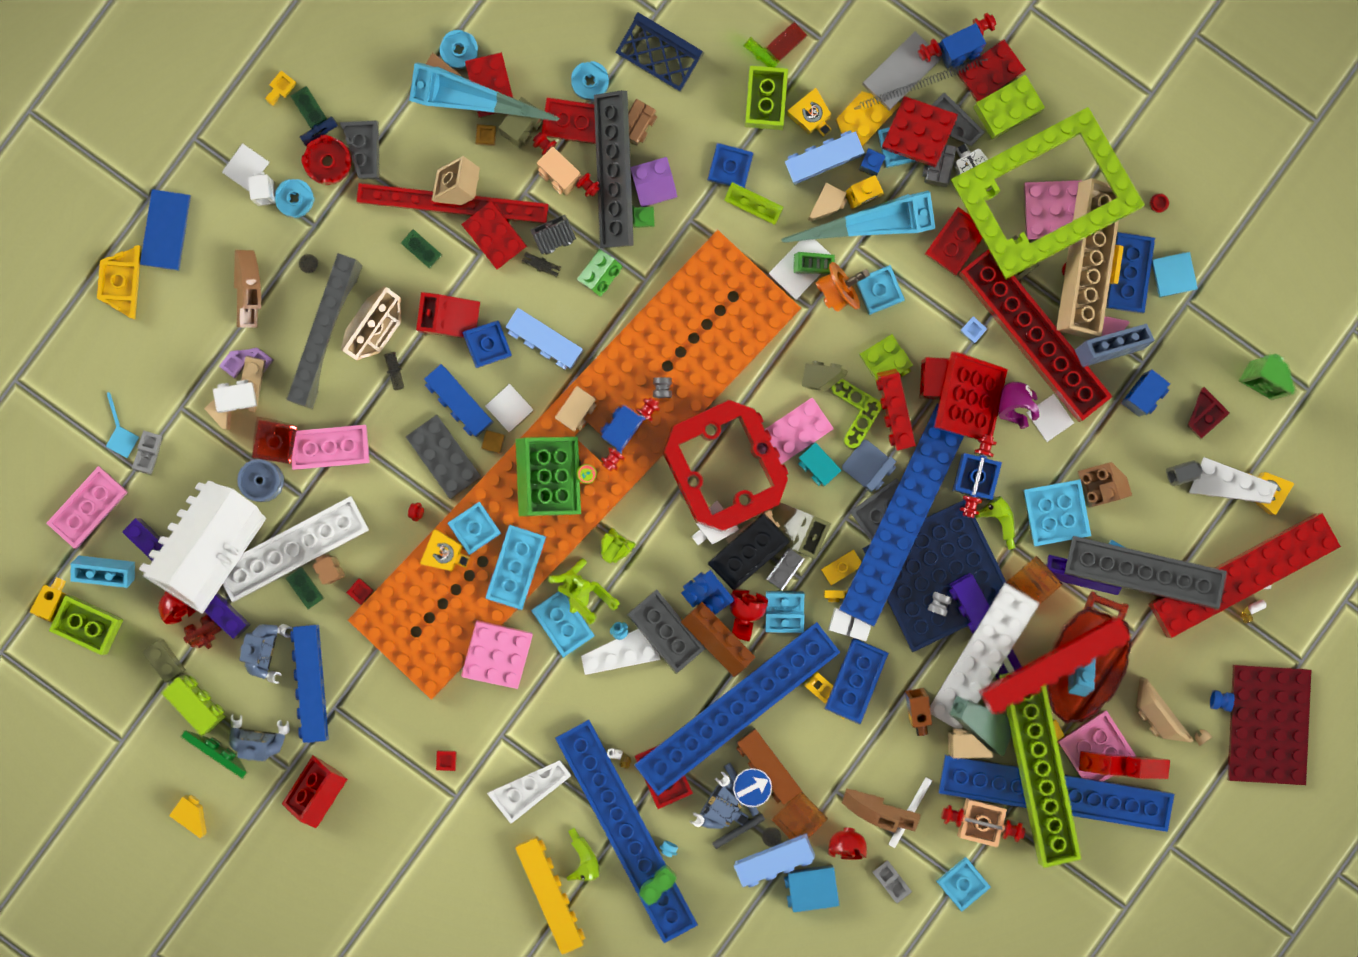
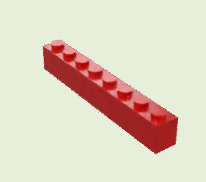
(1054, 664)

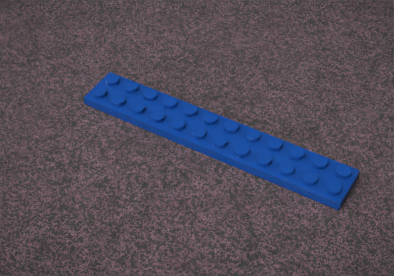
(901, 523)
(737, 708)
(1087, 796)
(623, 826)

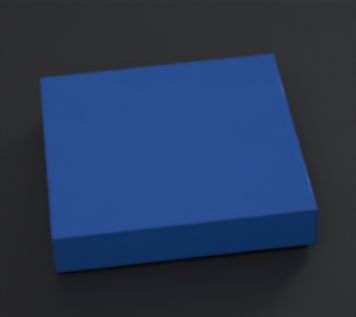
(730, 165)
(487, 344)

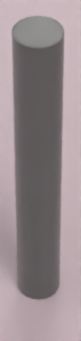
(738, 831)

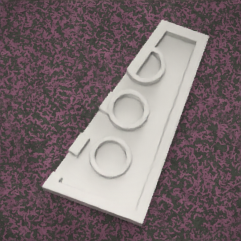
(1232, 484)
(620, 653)
(528, 790)

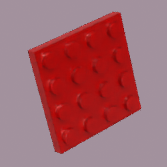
(970, 396)

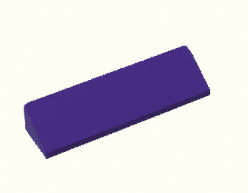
(1057, 567)

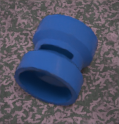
(1222, 701)

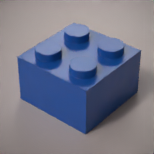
(1146, 393)

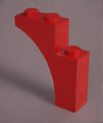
(1124, 765)

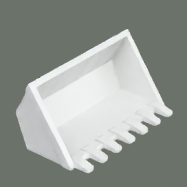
(204, 544)

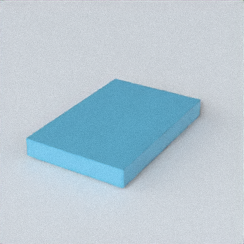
(564, 628)

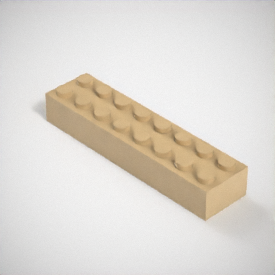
(1088, 268)

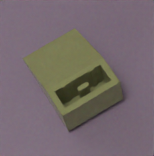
(802, 529)

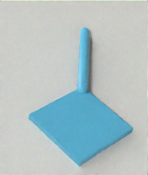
(121, 439)

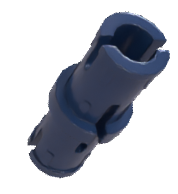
(318, 130)

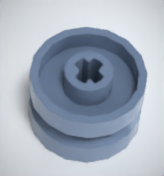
(250, 485)

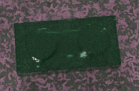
(308, 107)
(421, 249)
(305, 588)

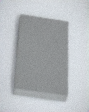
(898, 70)

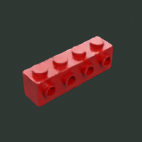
(896, 409)

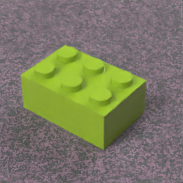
(766, 97)
(1008, 107)
(86, 625)
(194, 704)

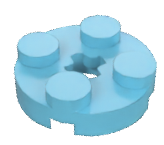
(449, 44)
(589, 70)
(294, 187)

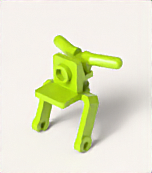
(579, 589)

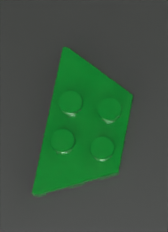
(212, 748)

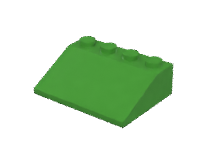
(548, 476)

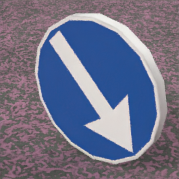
(752, 787)

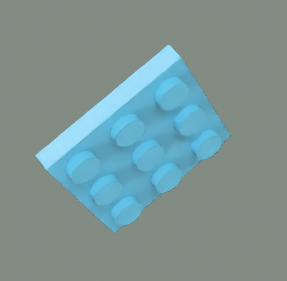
(1057, 512)

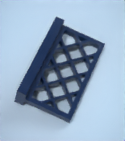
(669, 38)

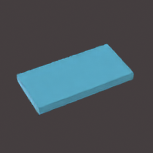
(515, 567)

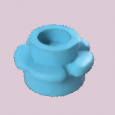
(619, 630)
(669, 848)

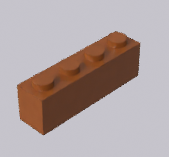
(718, 639)
(764, 759)

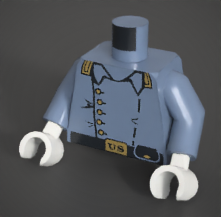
(259, 648)
(256, 744)
(721, 807)

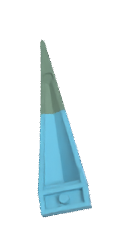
(445, 89)
(898, 216)

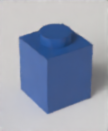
(872, 162)

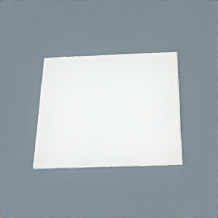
(243, 165)
(509, 408)
(1052, 418)

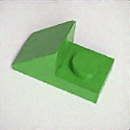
(643, 217)

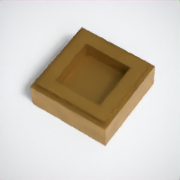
(486, 135)
(493, 441)

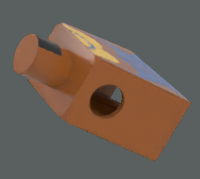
(917, 704)

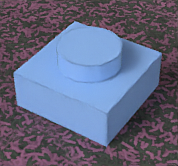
(973, 329)

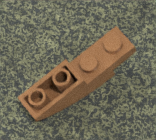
(248, 288)
(875, 812)

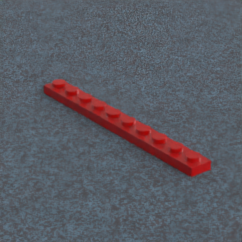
(422, 200)

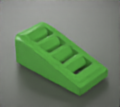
(814, 256)

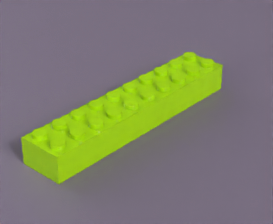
(1043, 780)

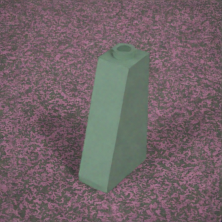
(988, 728)

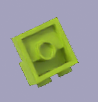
(886, 356)

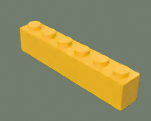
(549, 895)

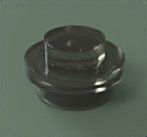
(308, 263)
(771, 836)

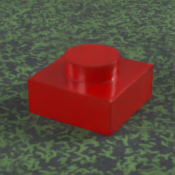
(360, 591)
(742, 631)
(446, 760)

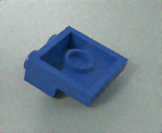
(707, 590)

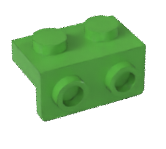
(600, 272)

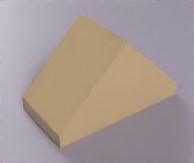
(222, 419)

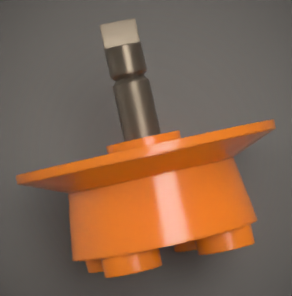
(839, 288)

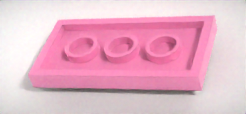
(797, 430)
(330, 447)
(87, 507)

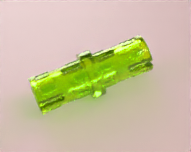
(761, 53)

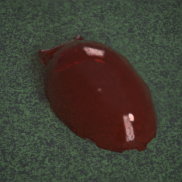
(1108, 669)

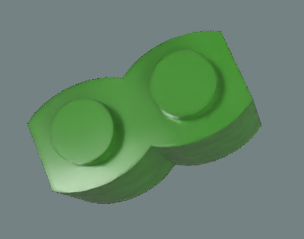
(662, 881)

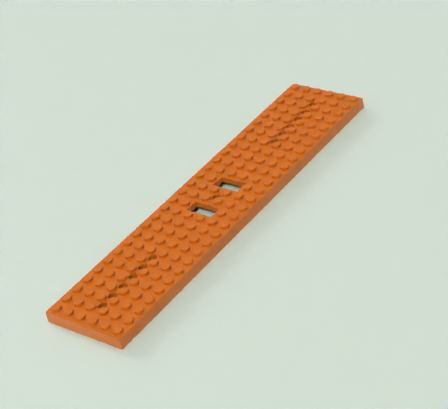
(615, 378)

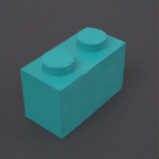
(819, 465)

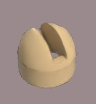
(1203, 738)

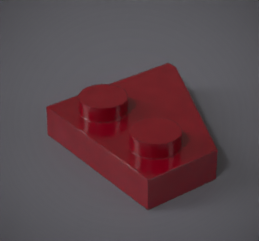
(1206, 414)

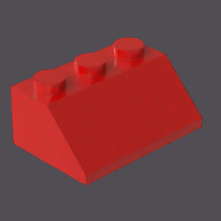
(314, 792)

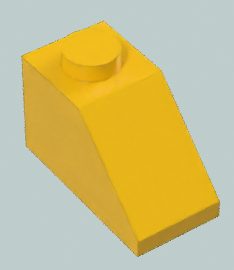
(190, 815)

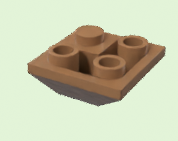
(1104, 484)

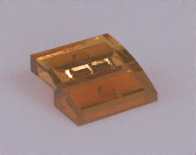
(1035, 580)
(799, 817)

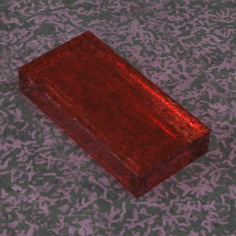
(786, 41)

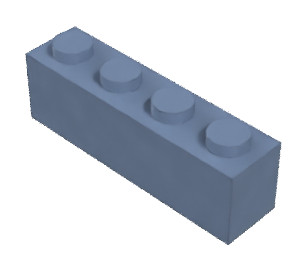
(1114, 345)

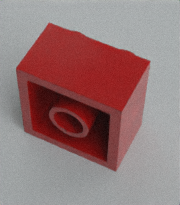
(932, 377)

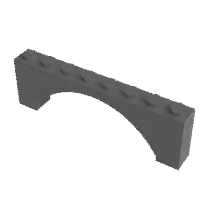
(307, 377)

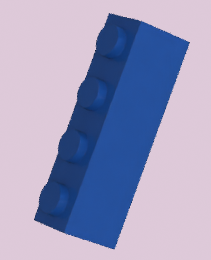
(458, 400)

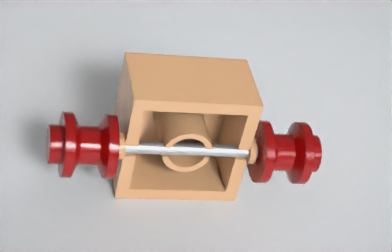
(560, 170)
(982, 822)

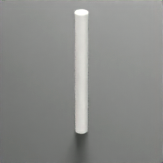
(913, 806)

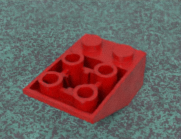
(446, 315)

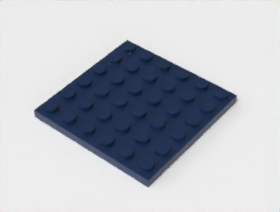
(941, 554)

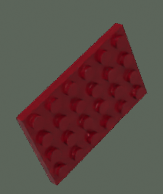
(1269, 725)

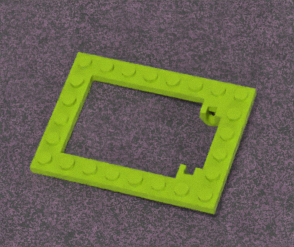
(1019, 254)

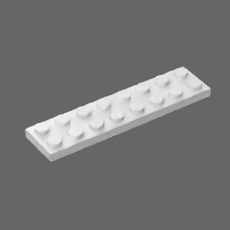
(295, 548)
(985, 651)

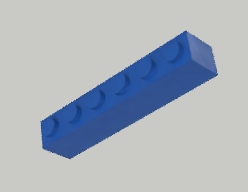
(310, 683)

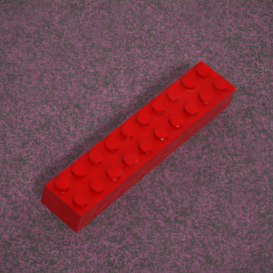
(1035, 337)
(1253, 572)

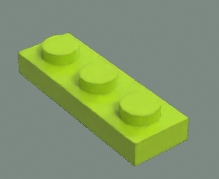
(753, 203)

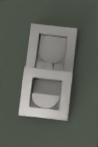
(147, 452)
(892, 882)

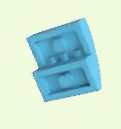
(785, 612)

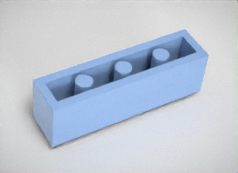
(824, 158)
(544, 338)
(774, 860)

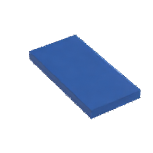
(165, 230)
(1134, 275)
(856, 681)

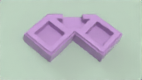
(235, 360)

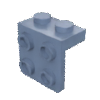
(869, 465)

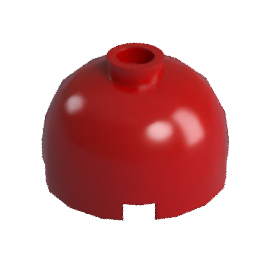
(747, 606)
(172, 609)
(848, 845)

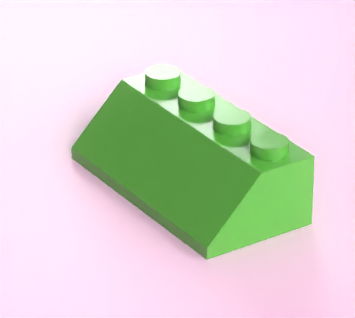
(1269, 377)

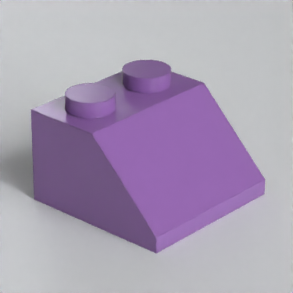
(653, 182)

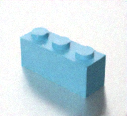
(102, 571)

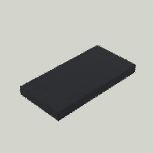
(748, 551)

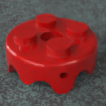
(317, 151)

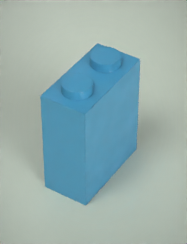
(812, 888)

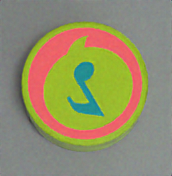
(586, 474)

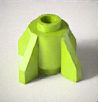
(615, 547)

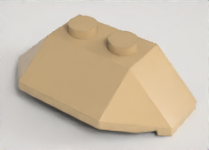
(372, 325)
(1158, 714)

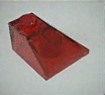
(273, 440)

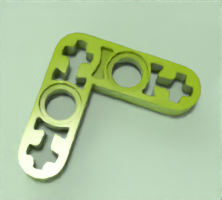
(862, 406)

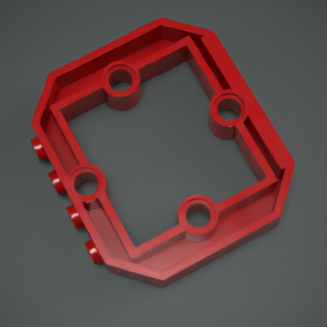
(756, 434)

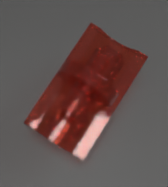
(203, 635)

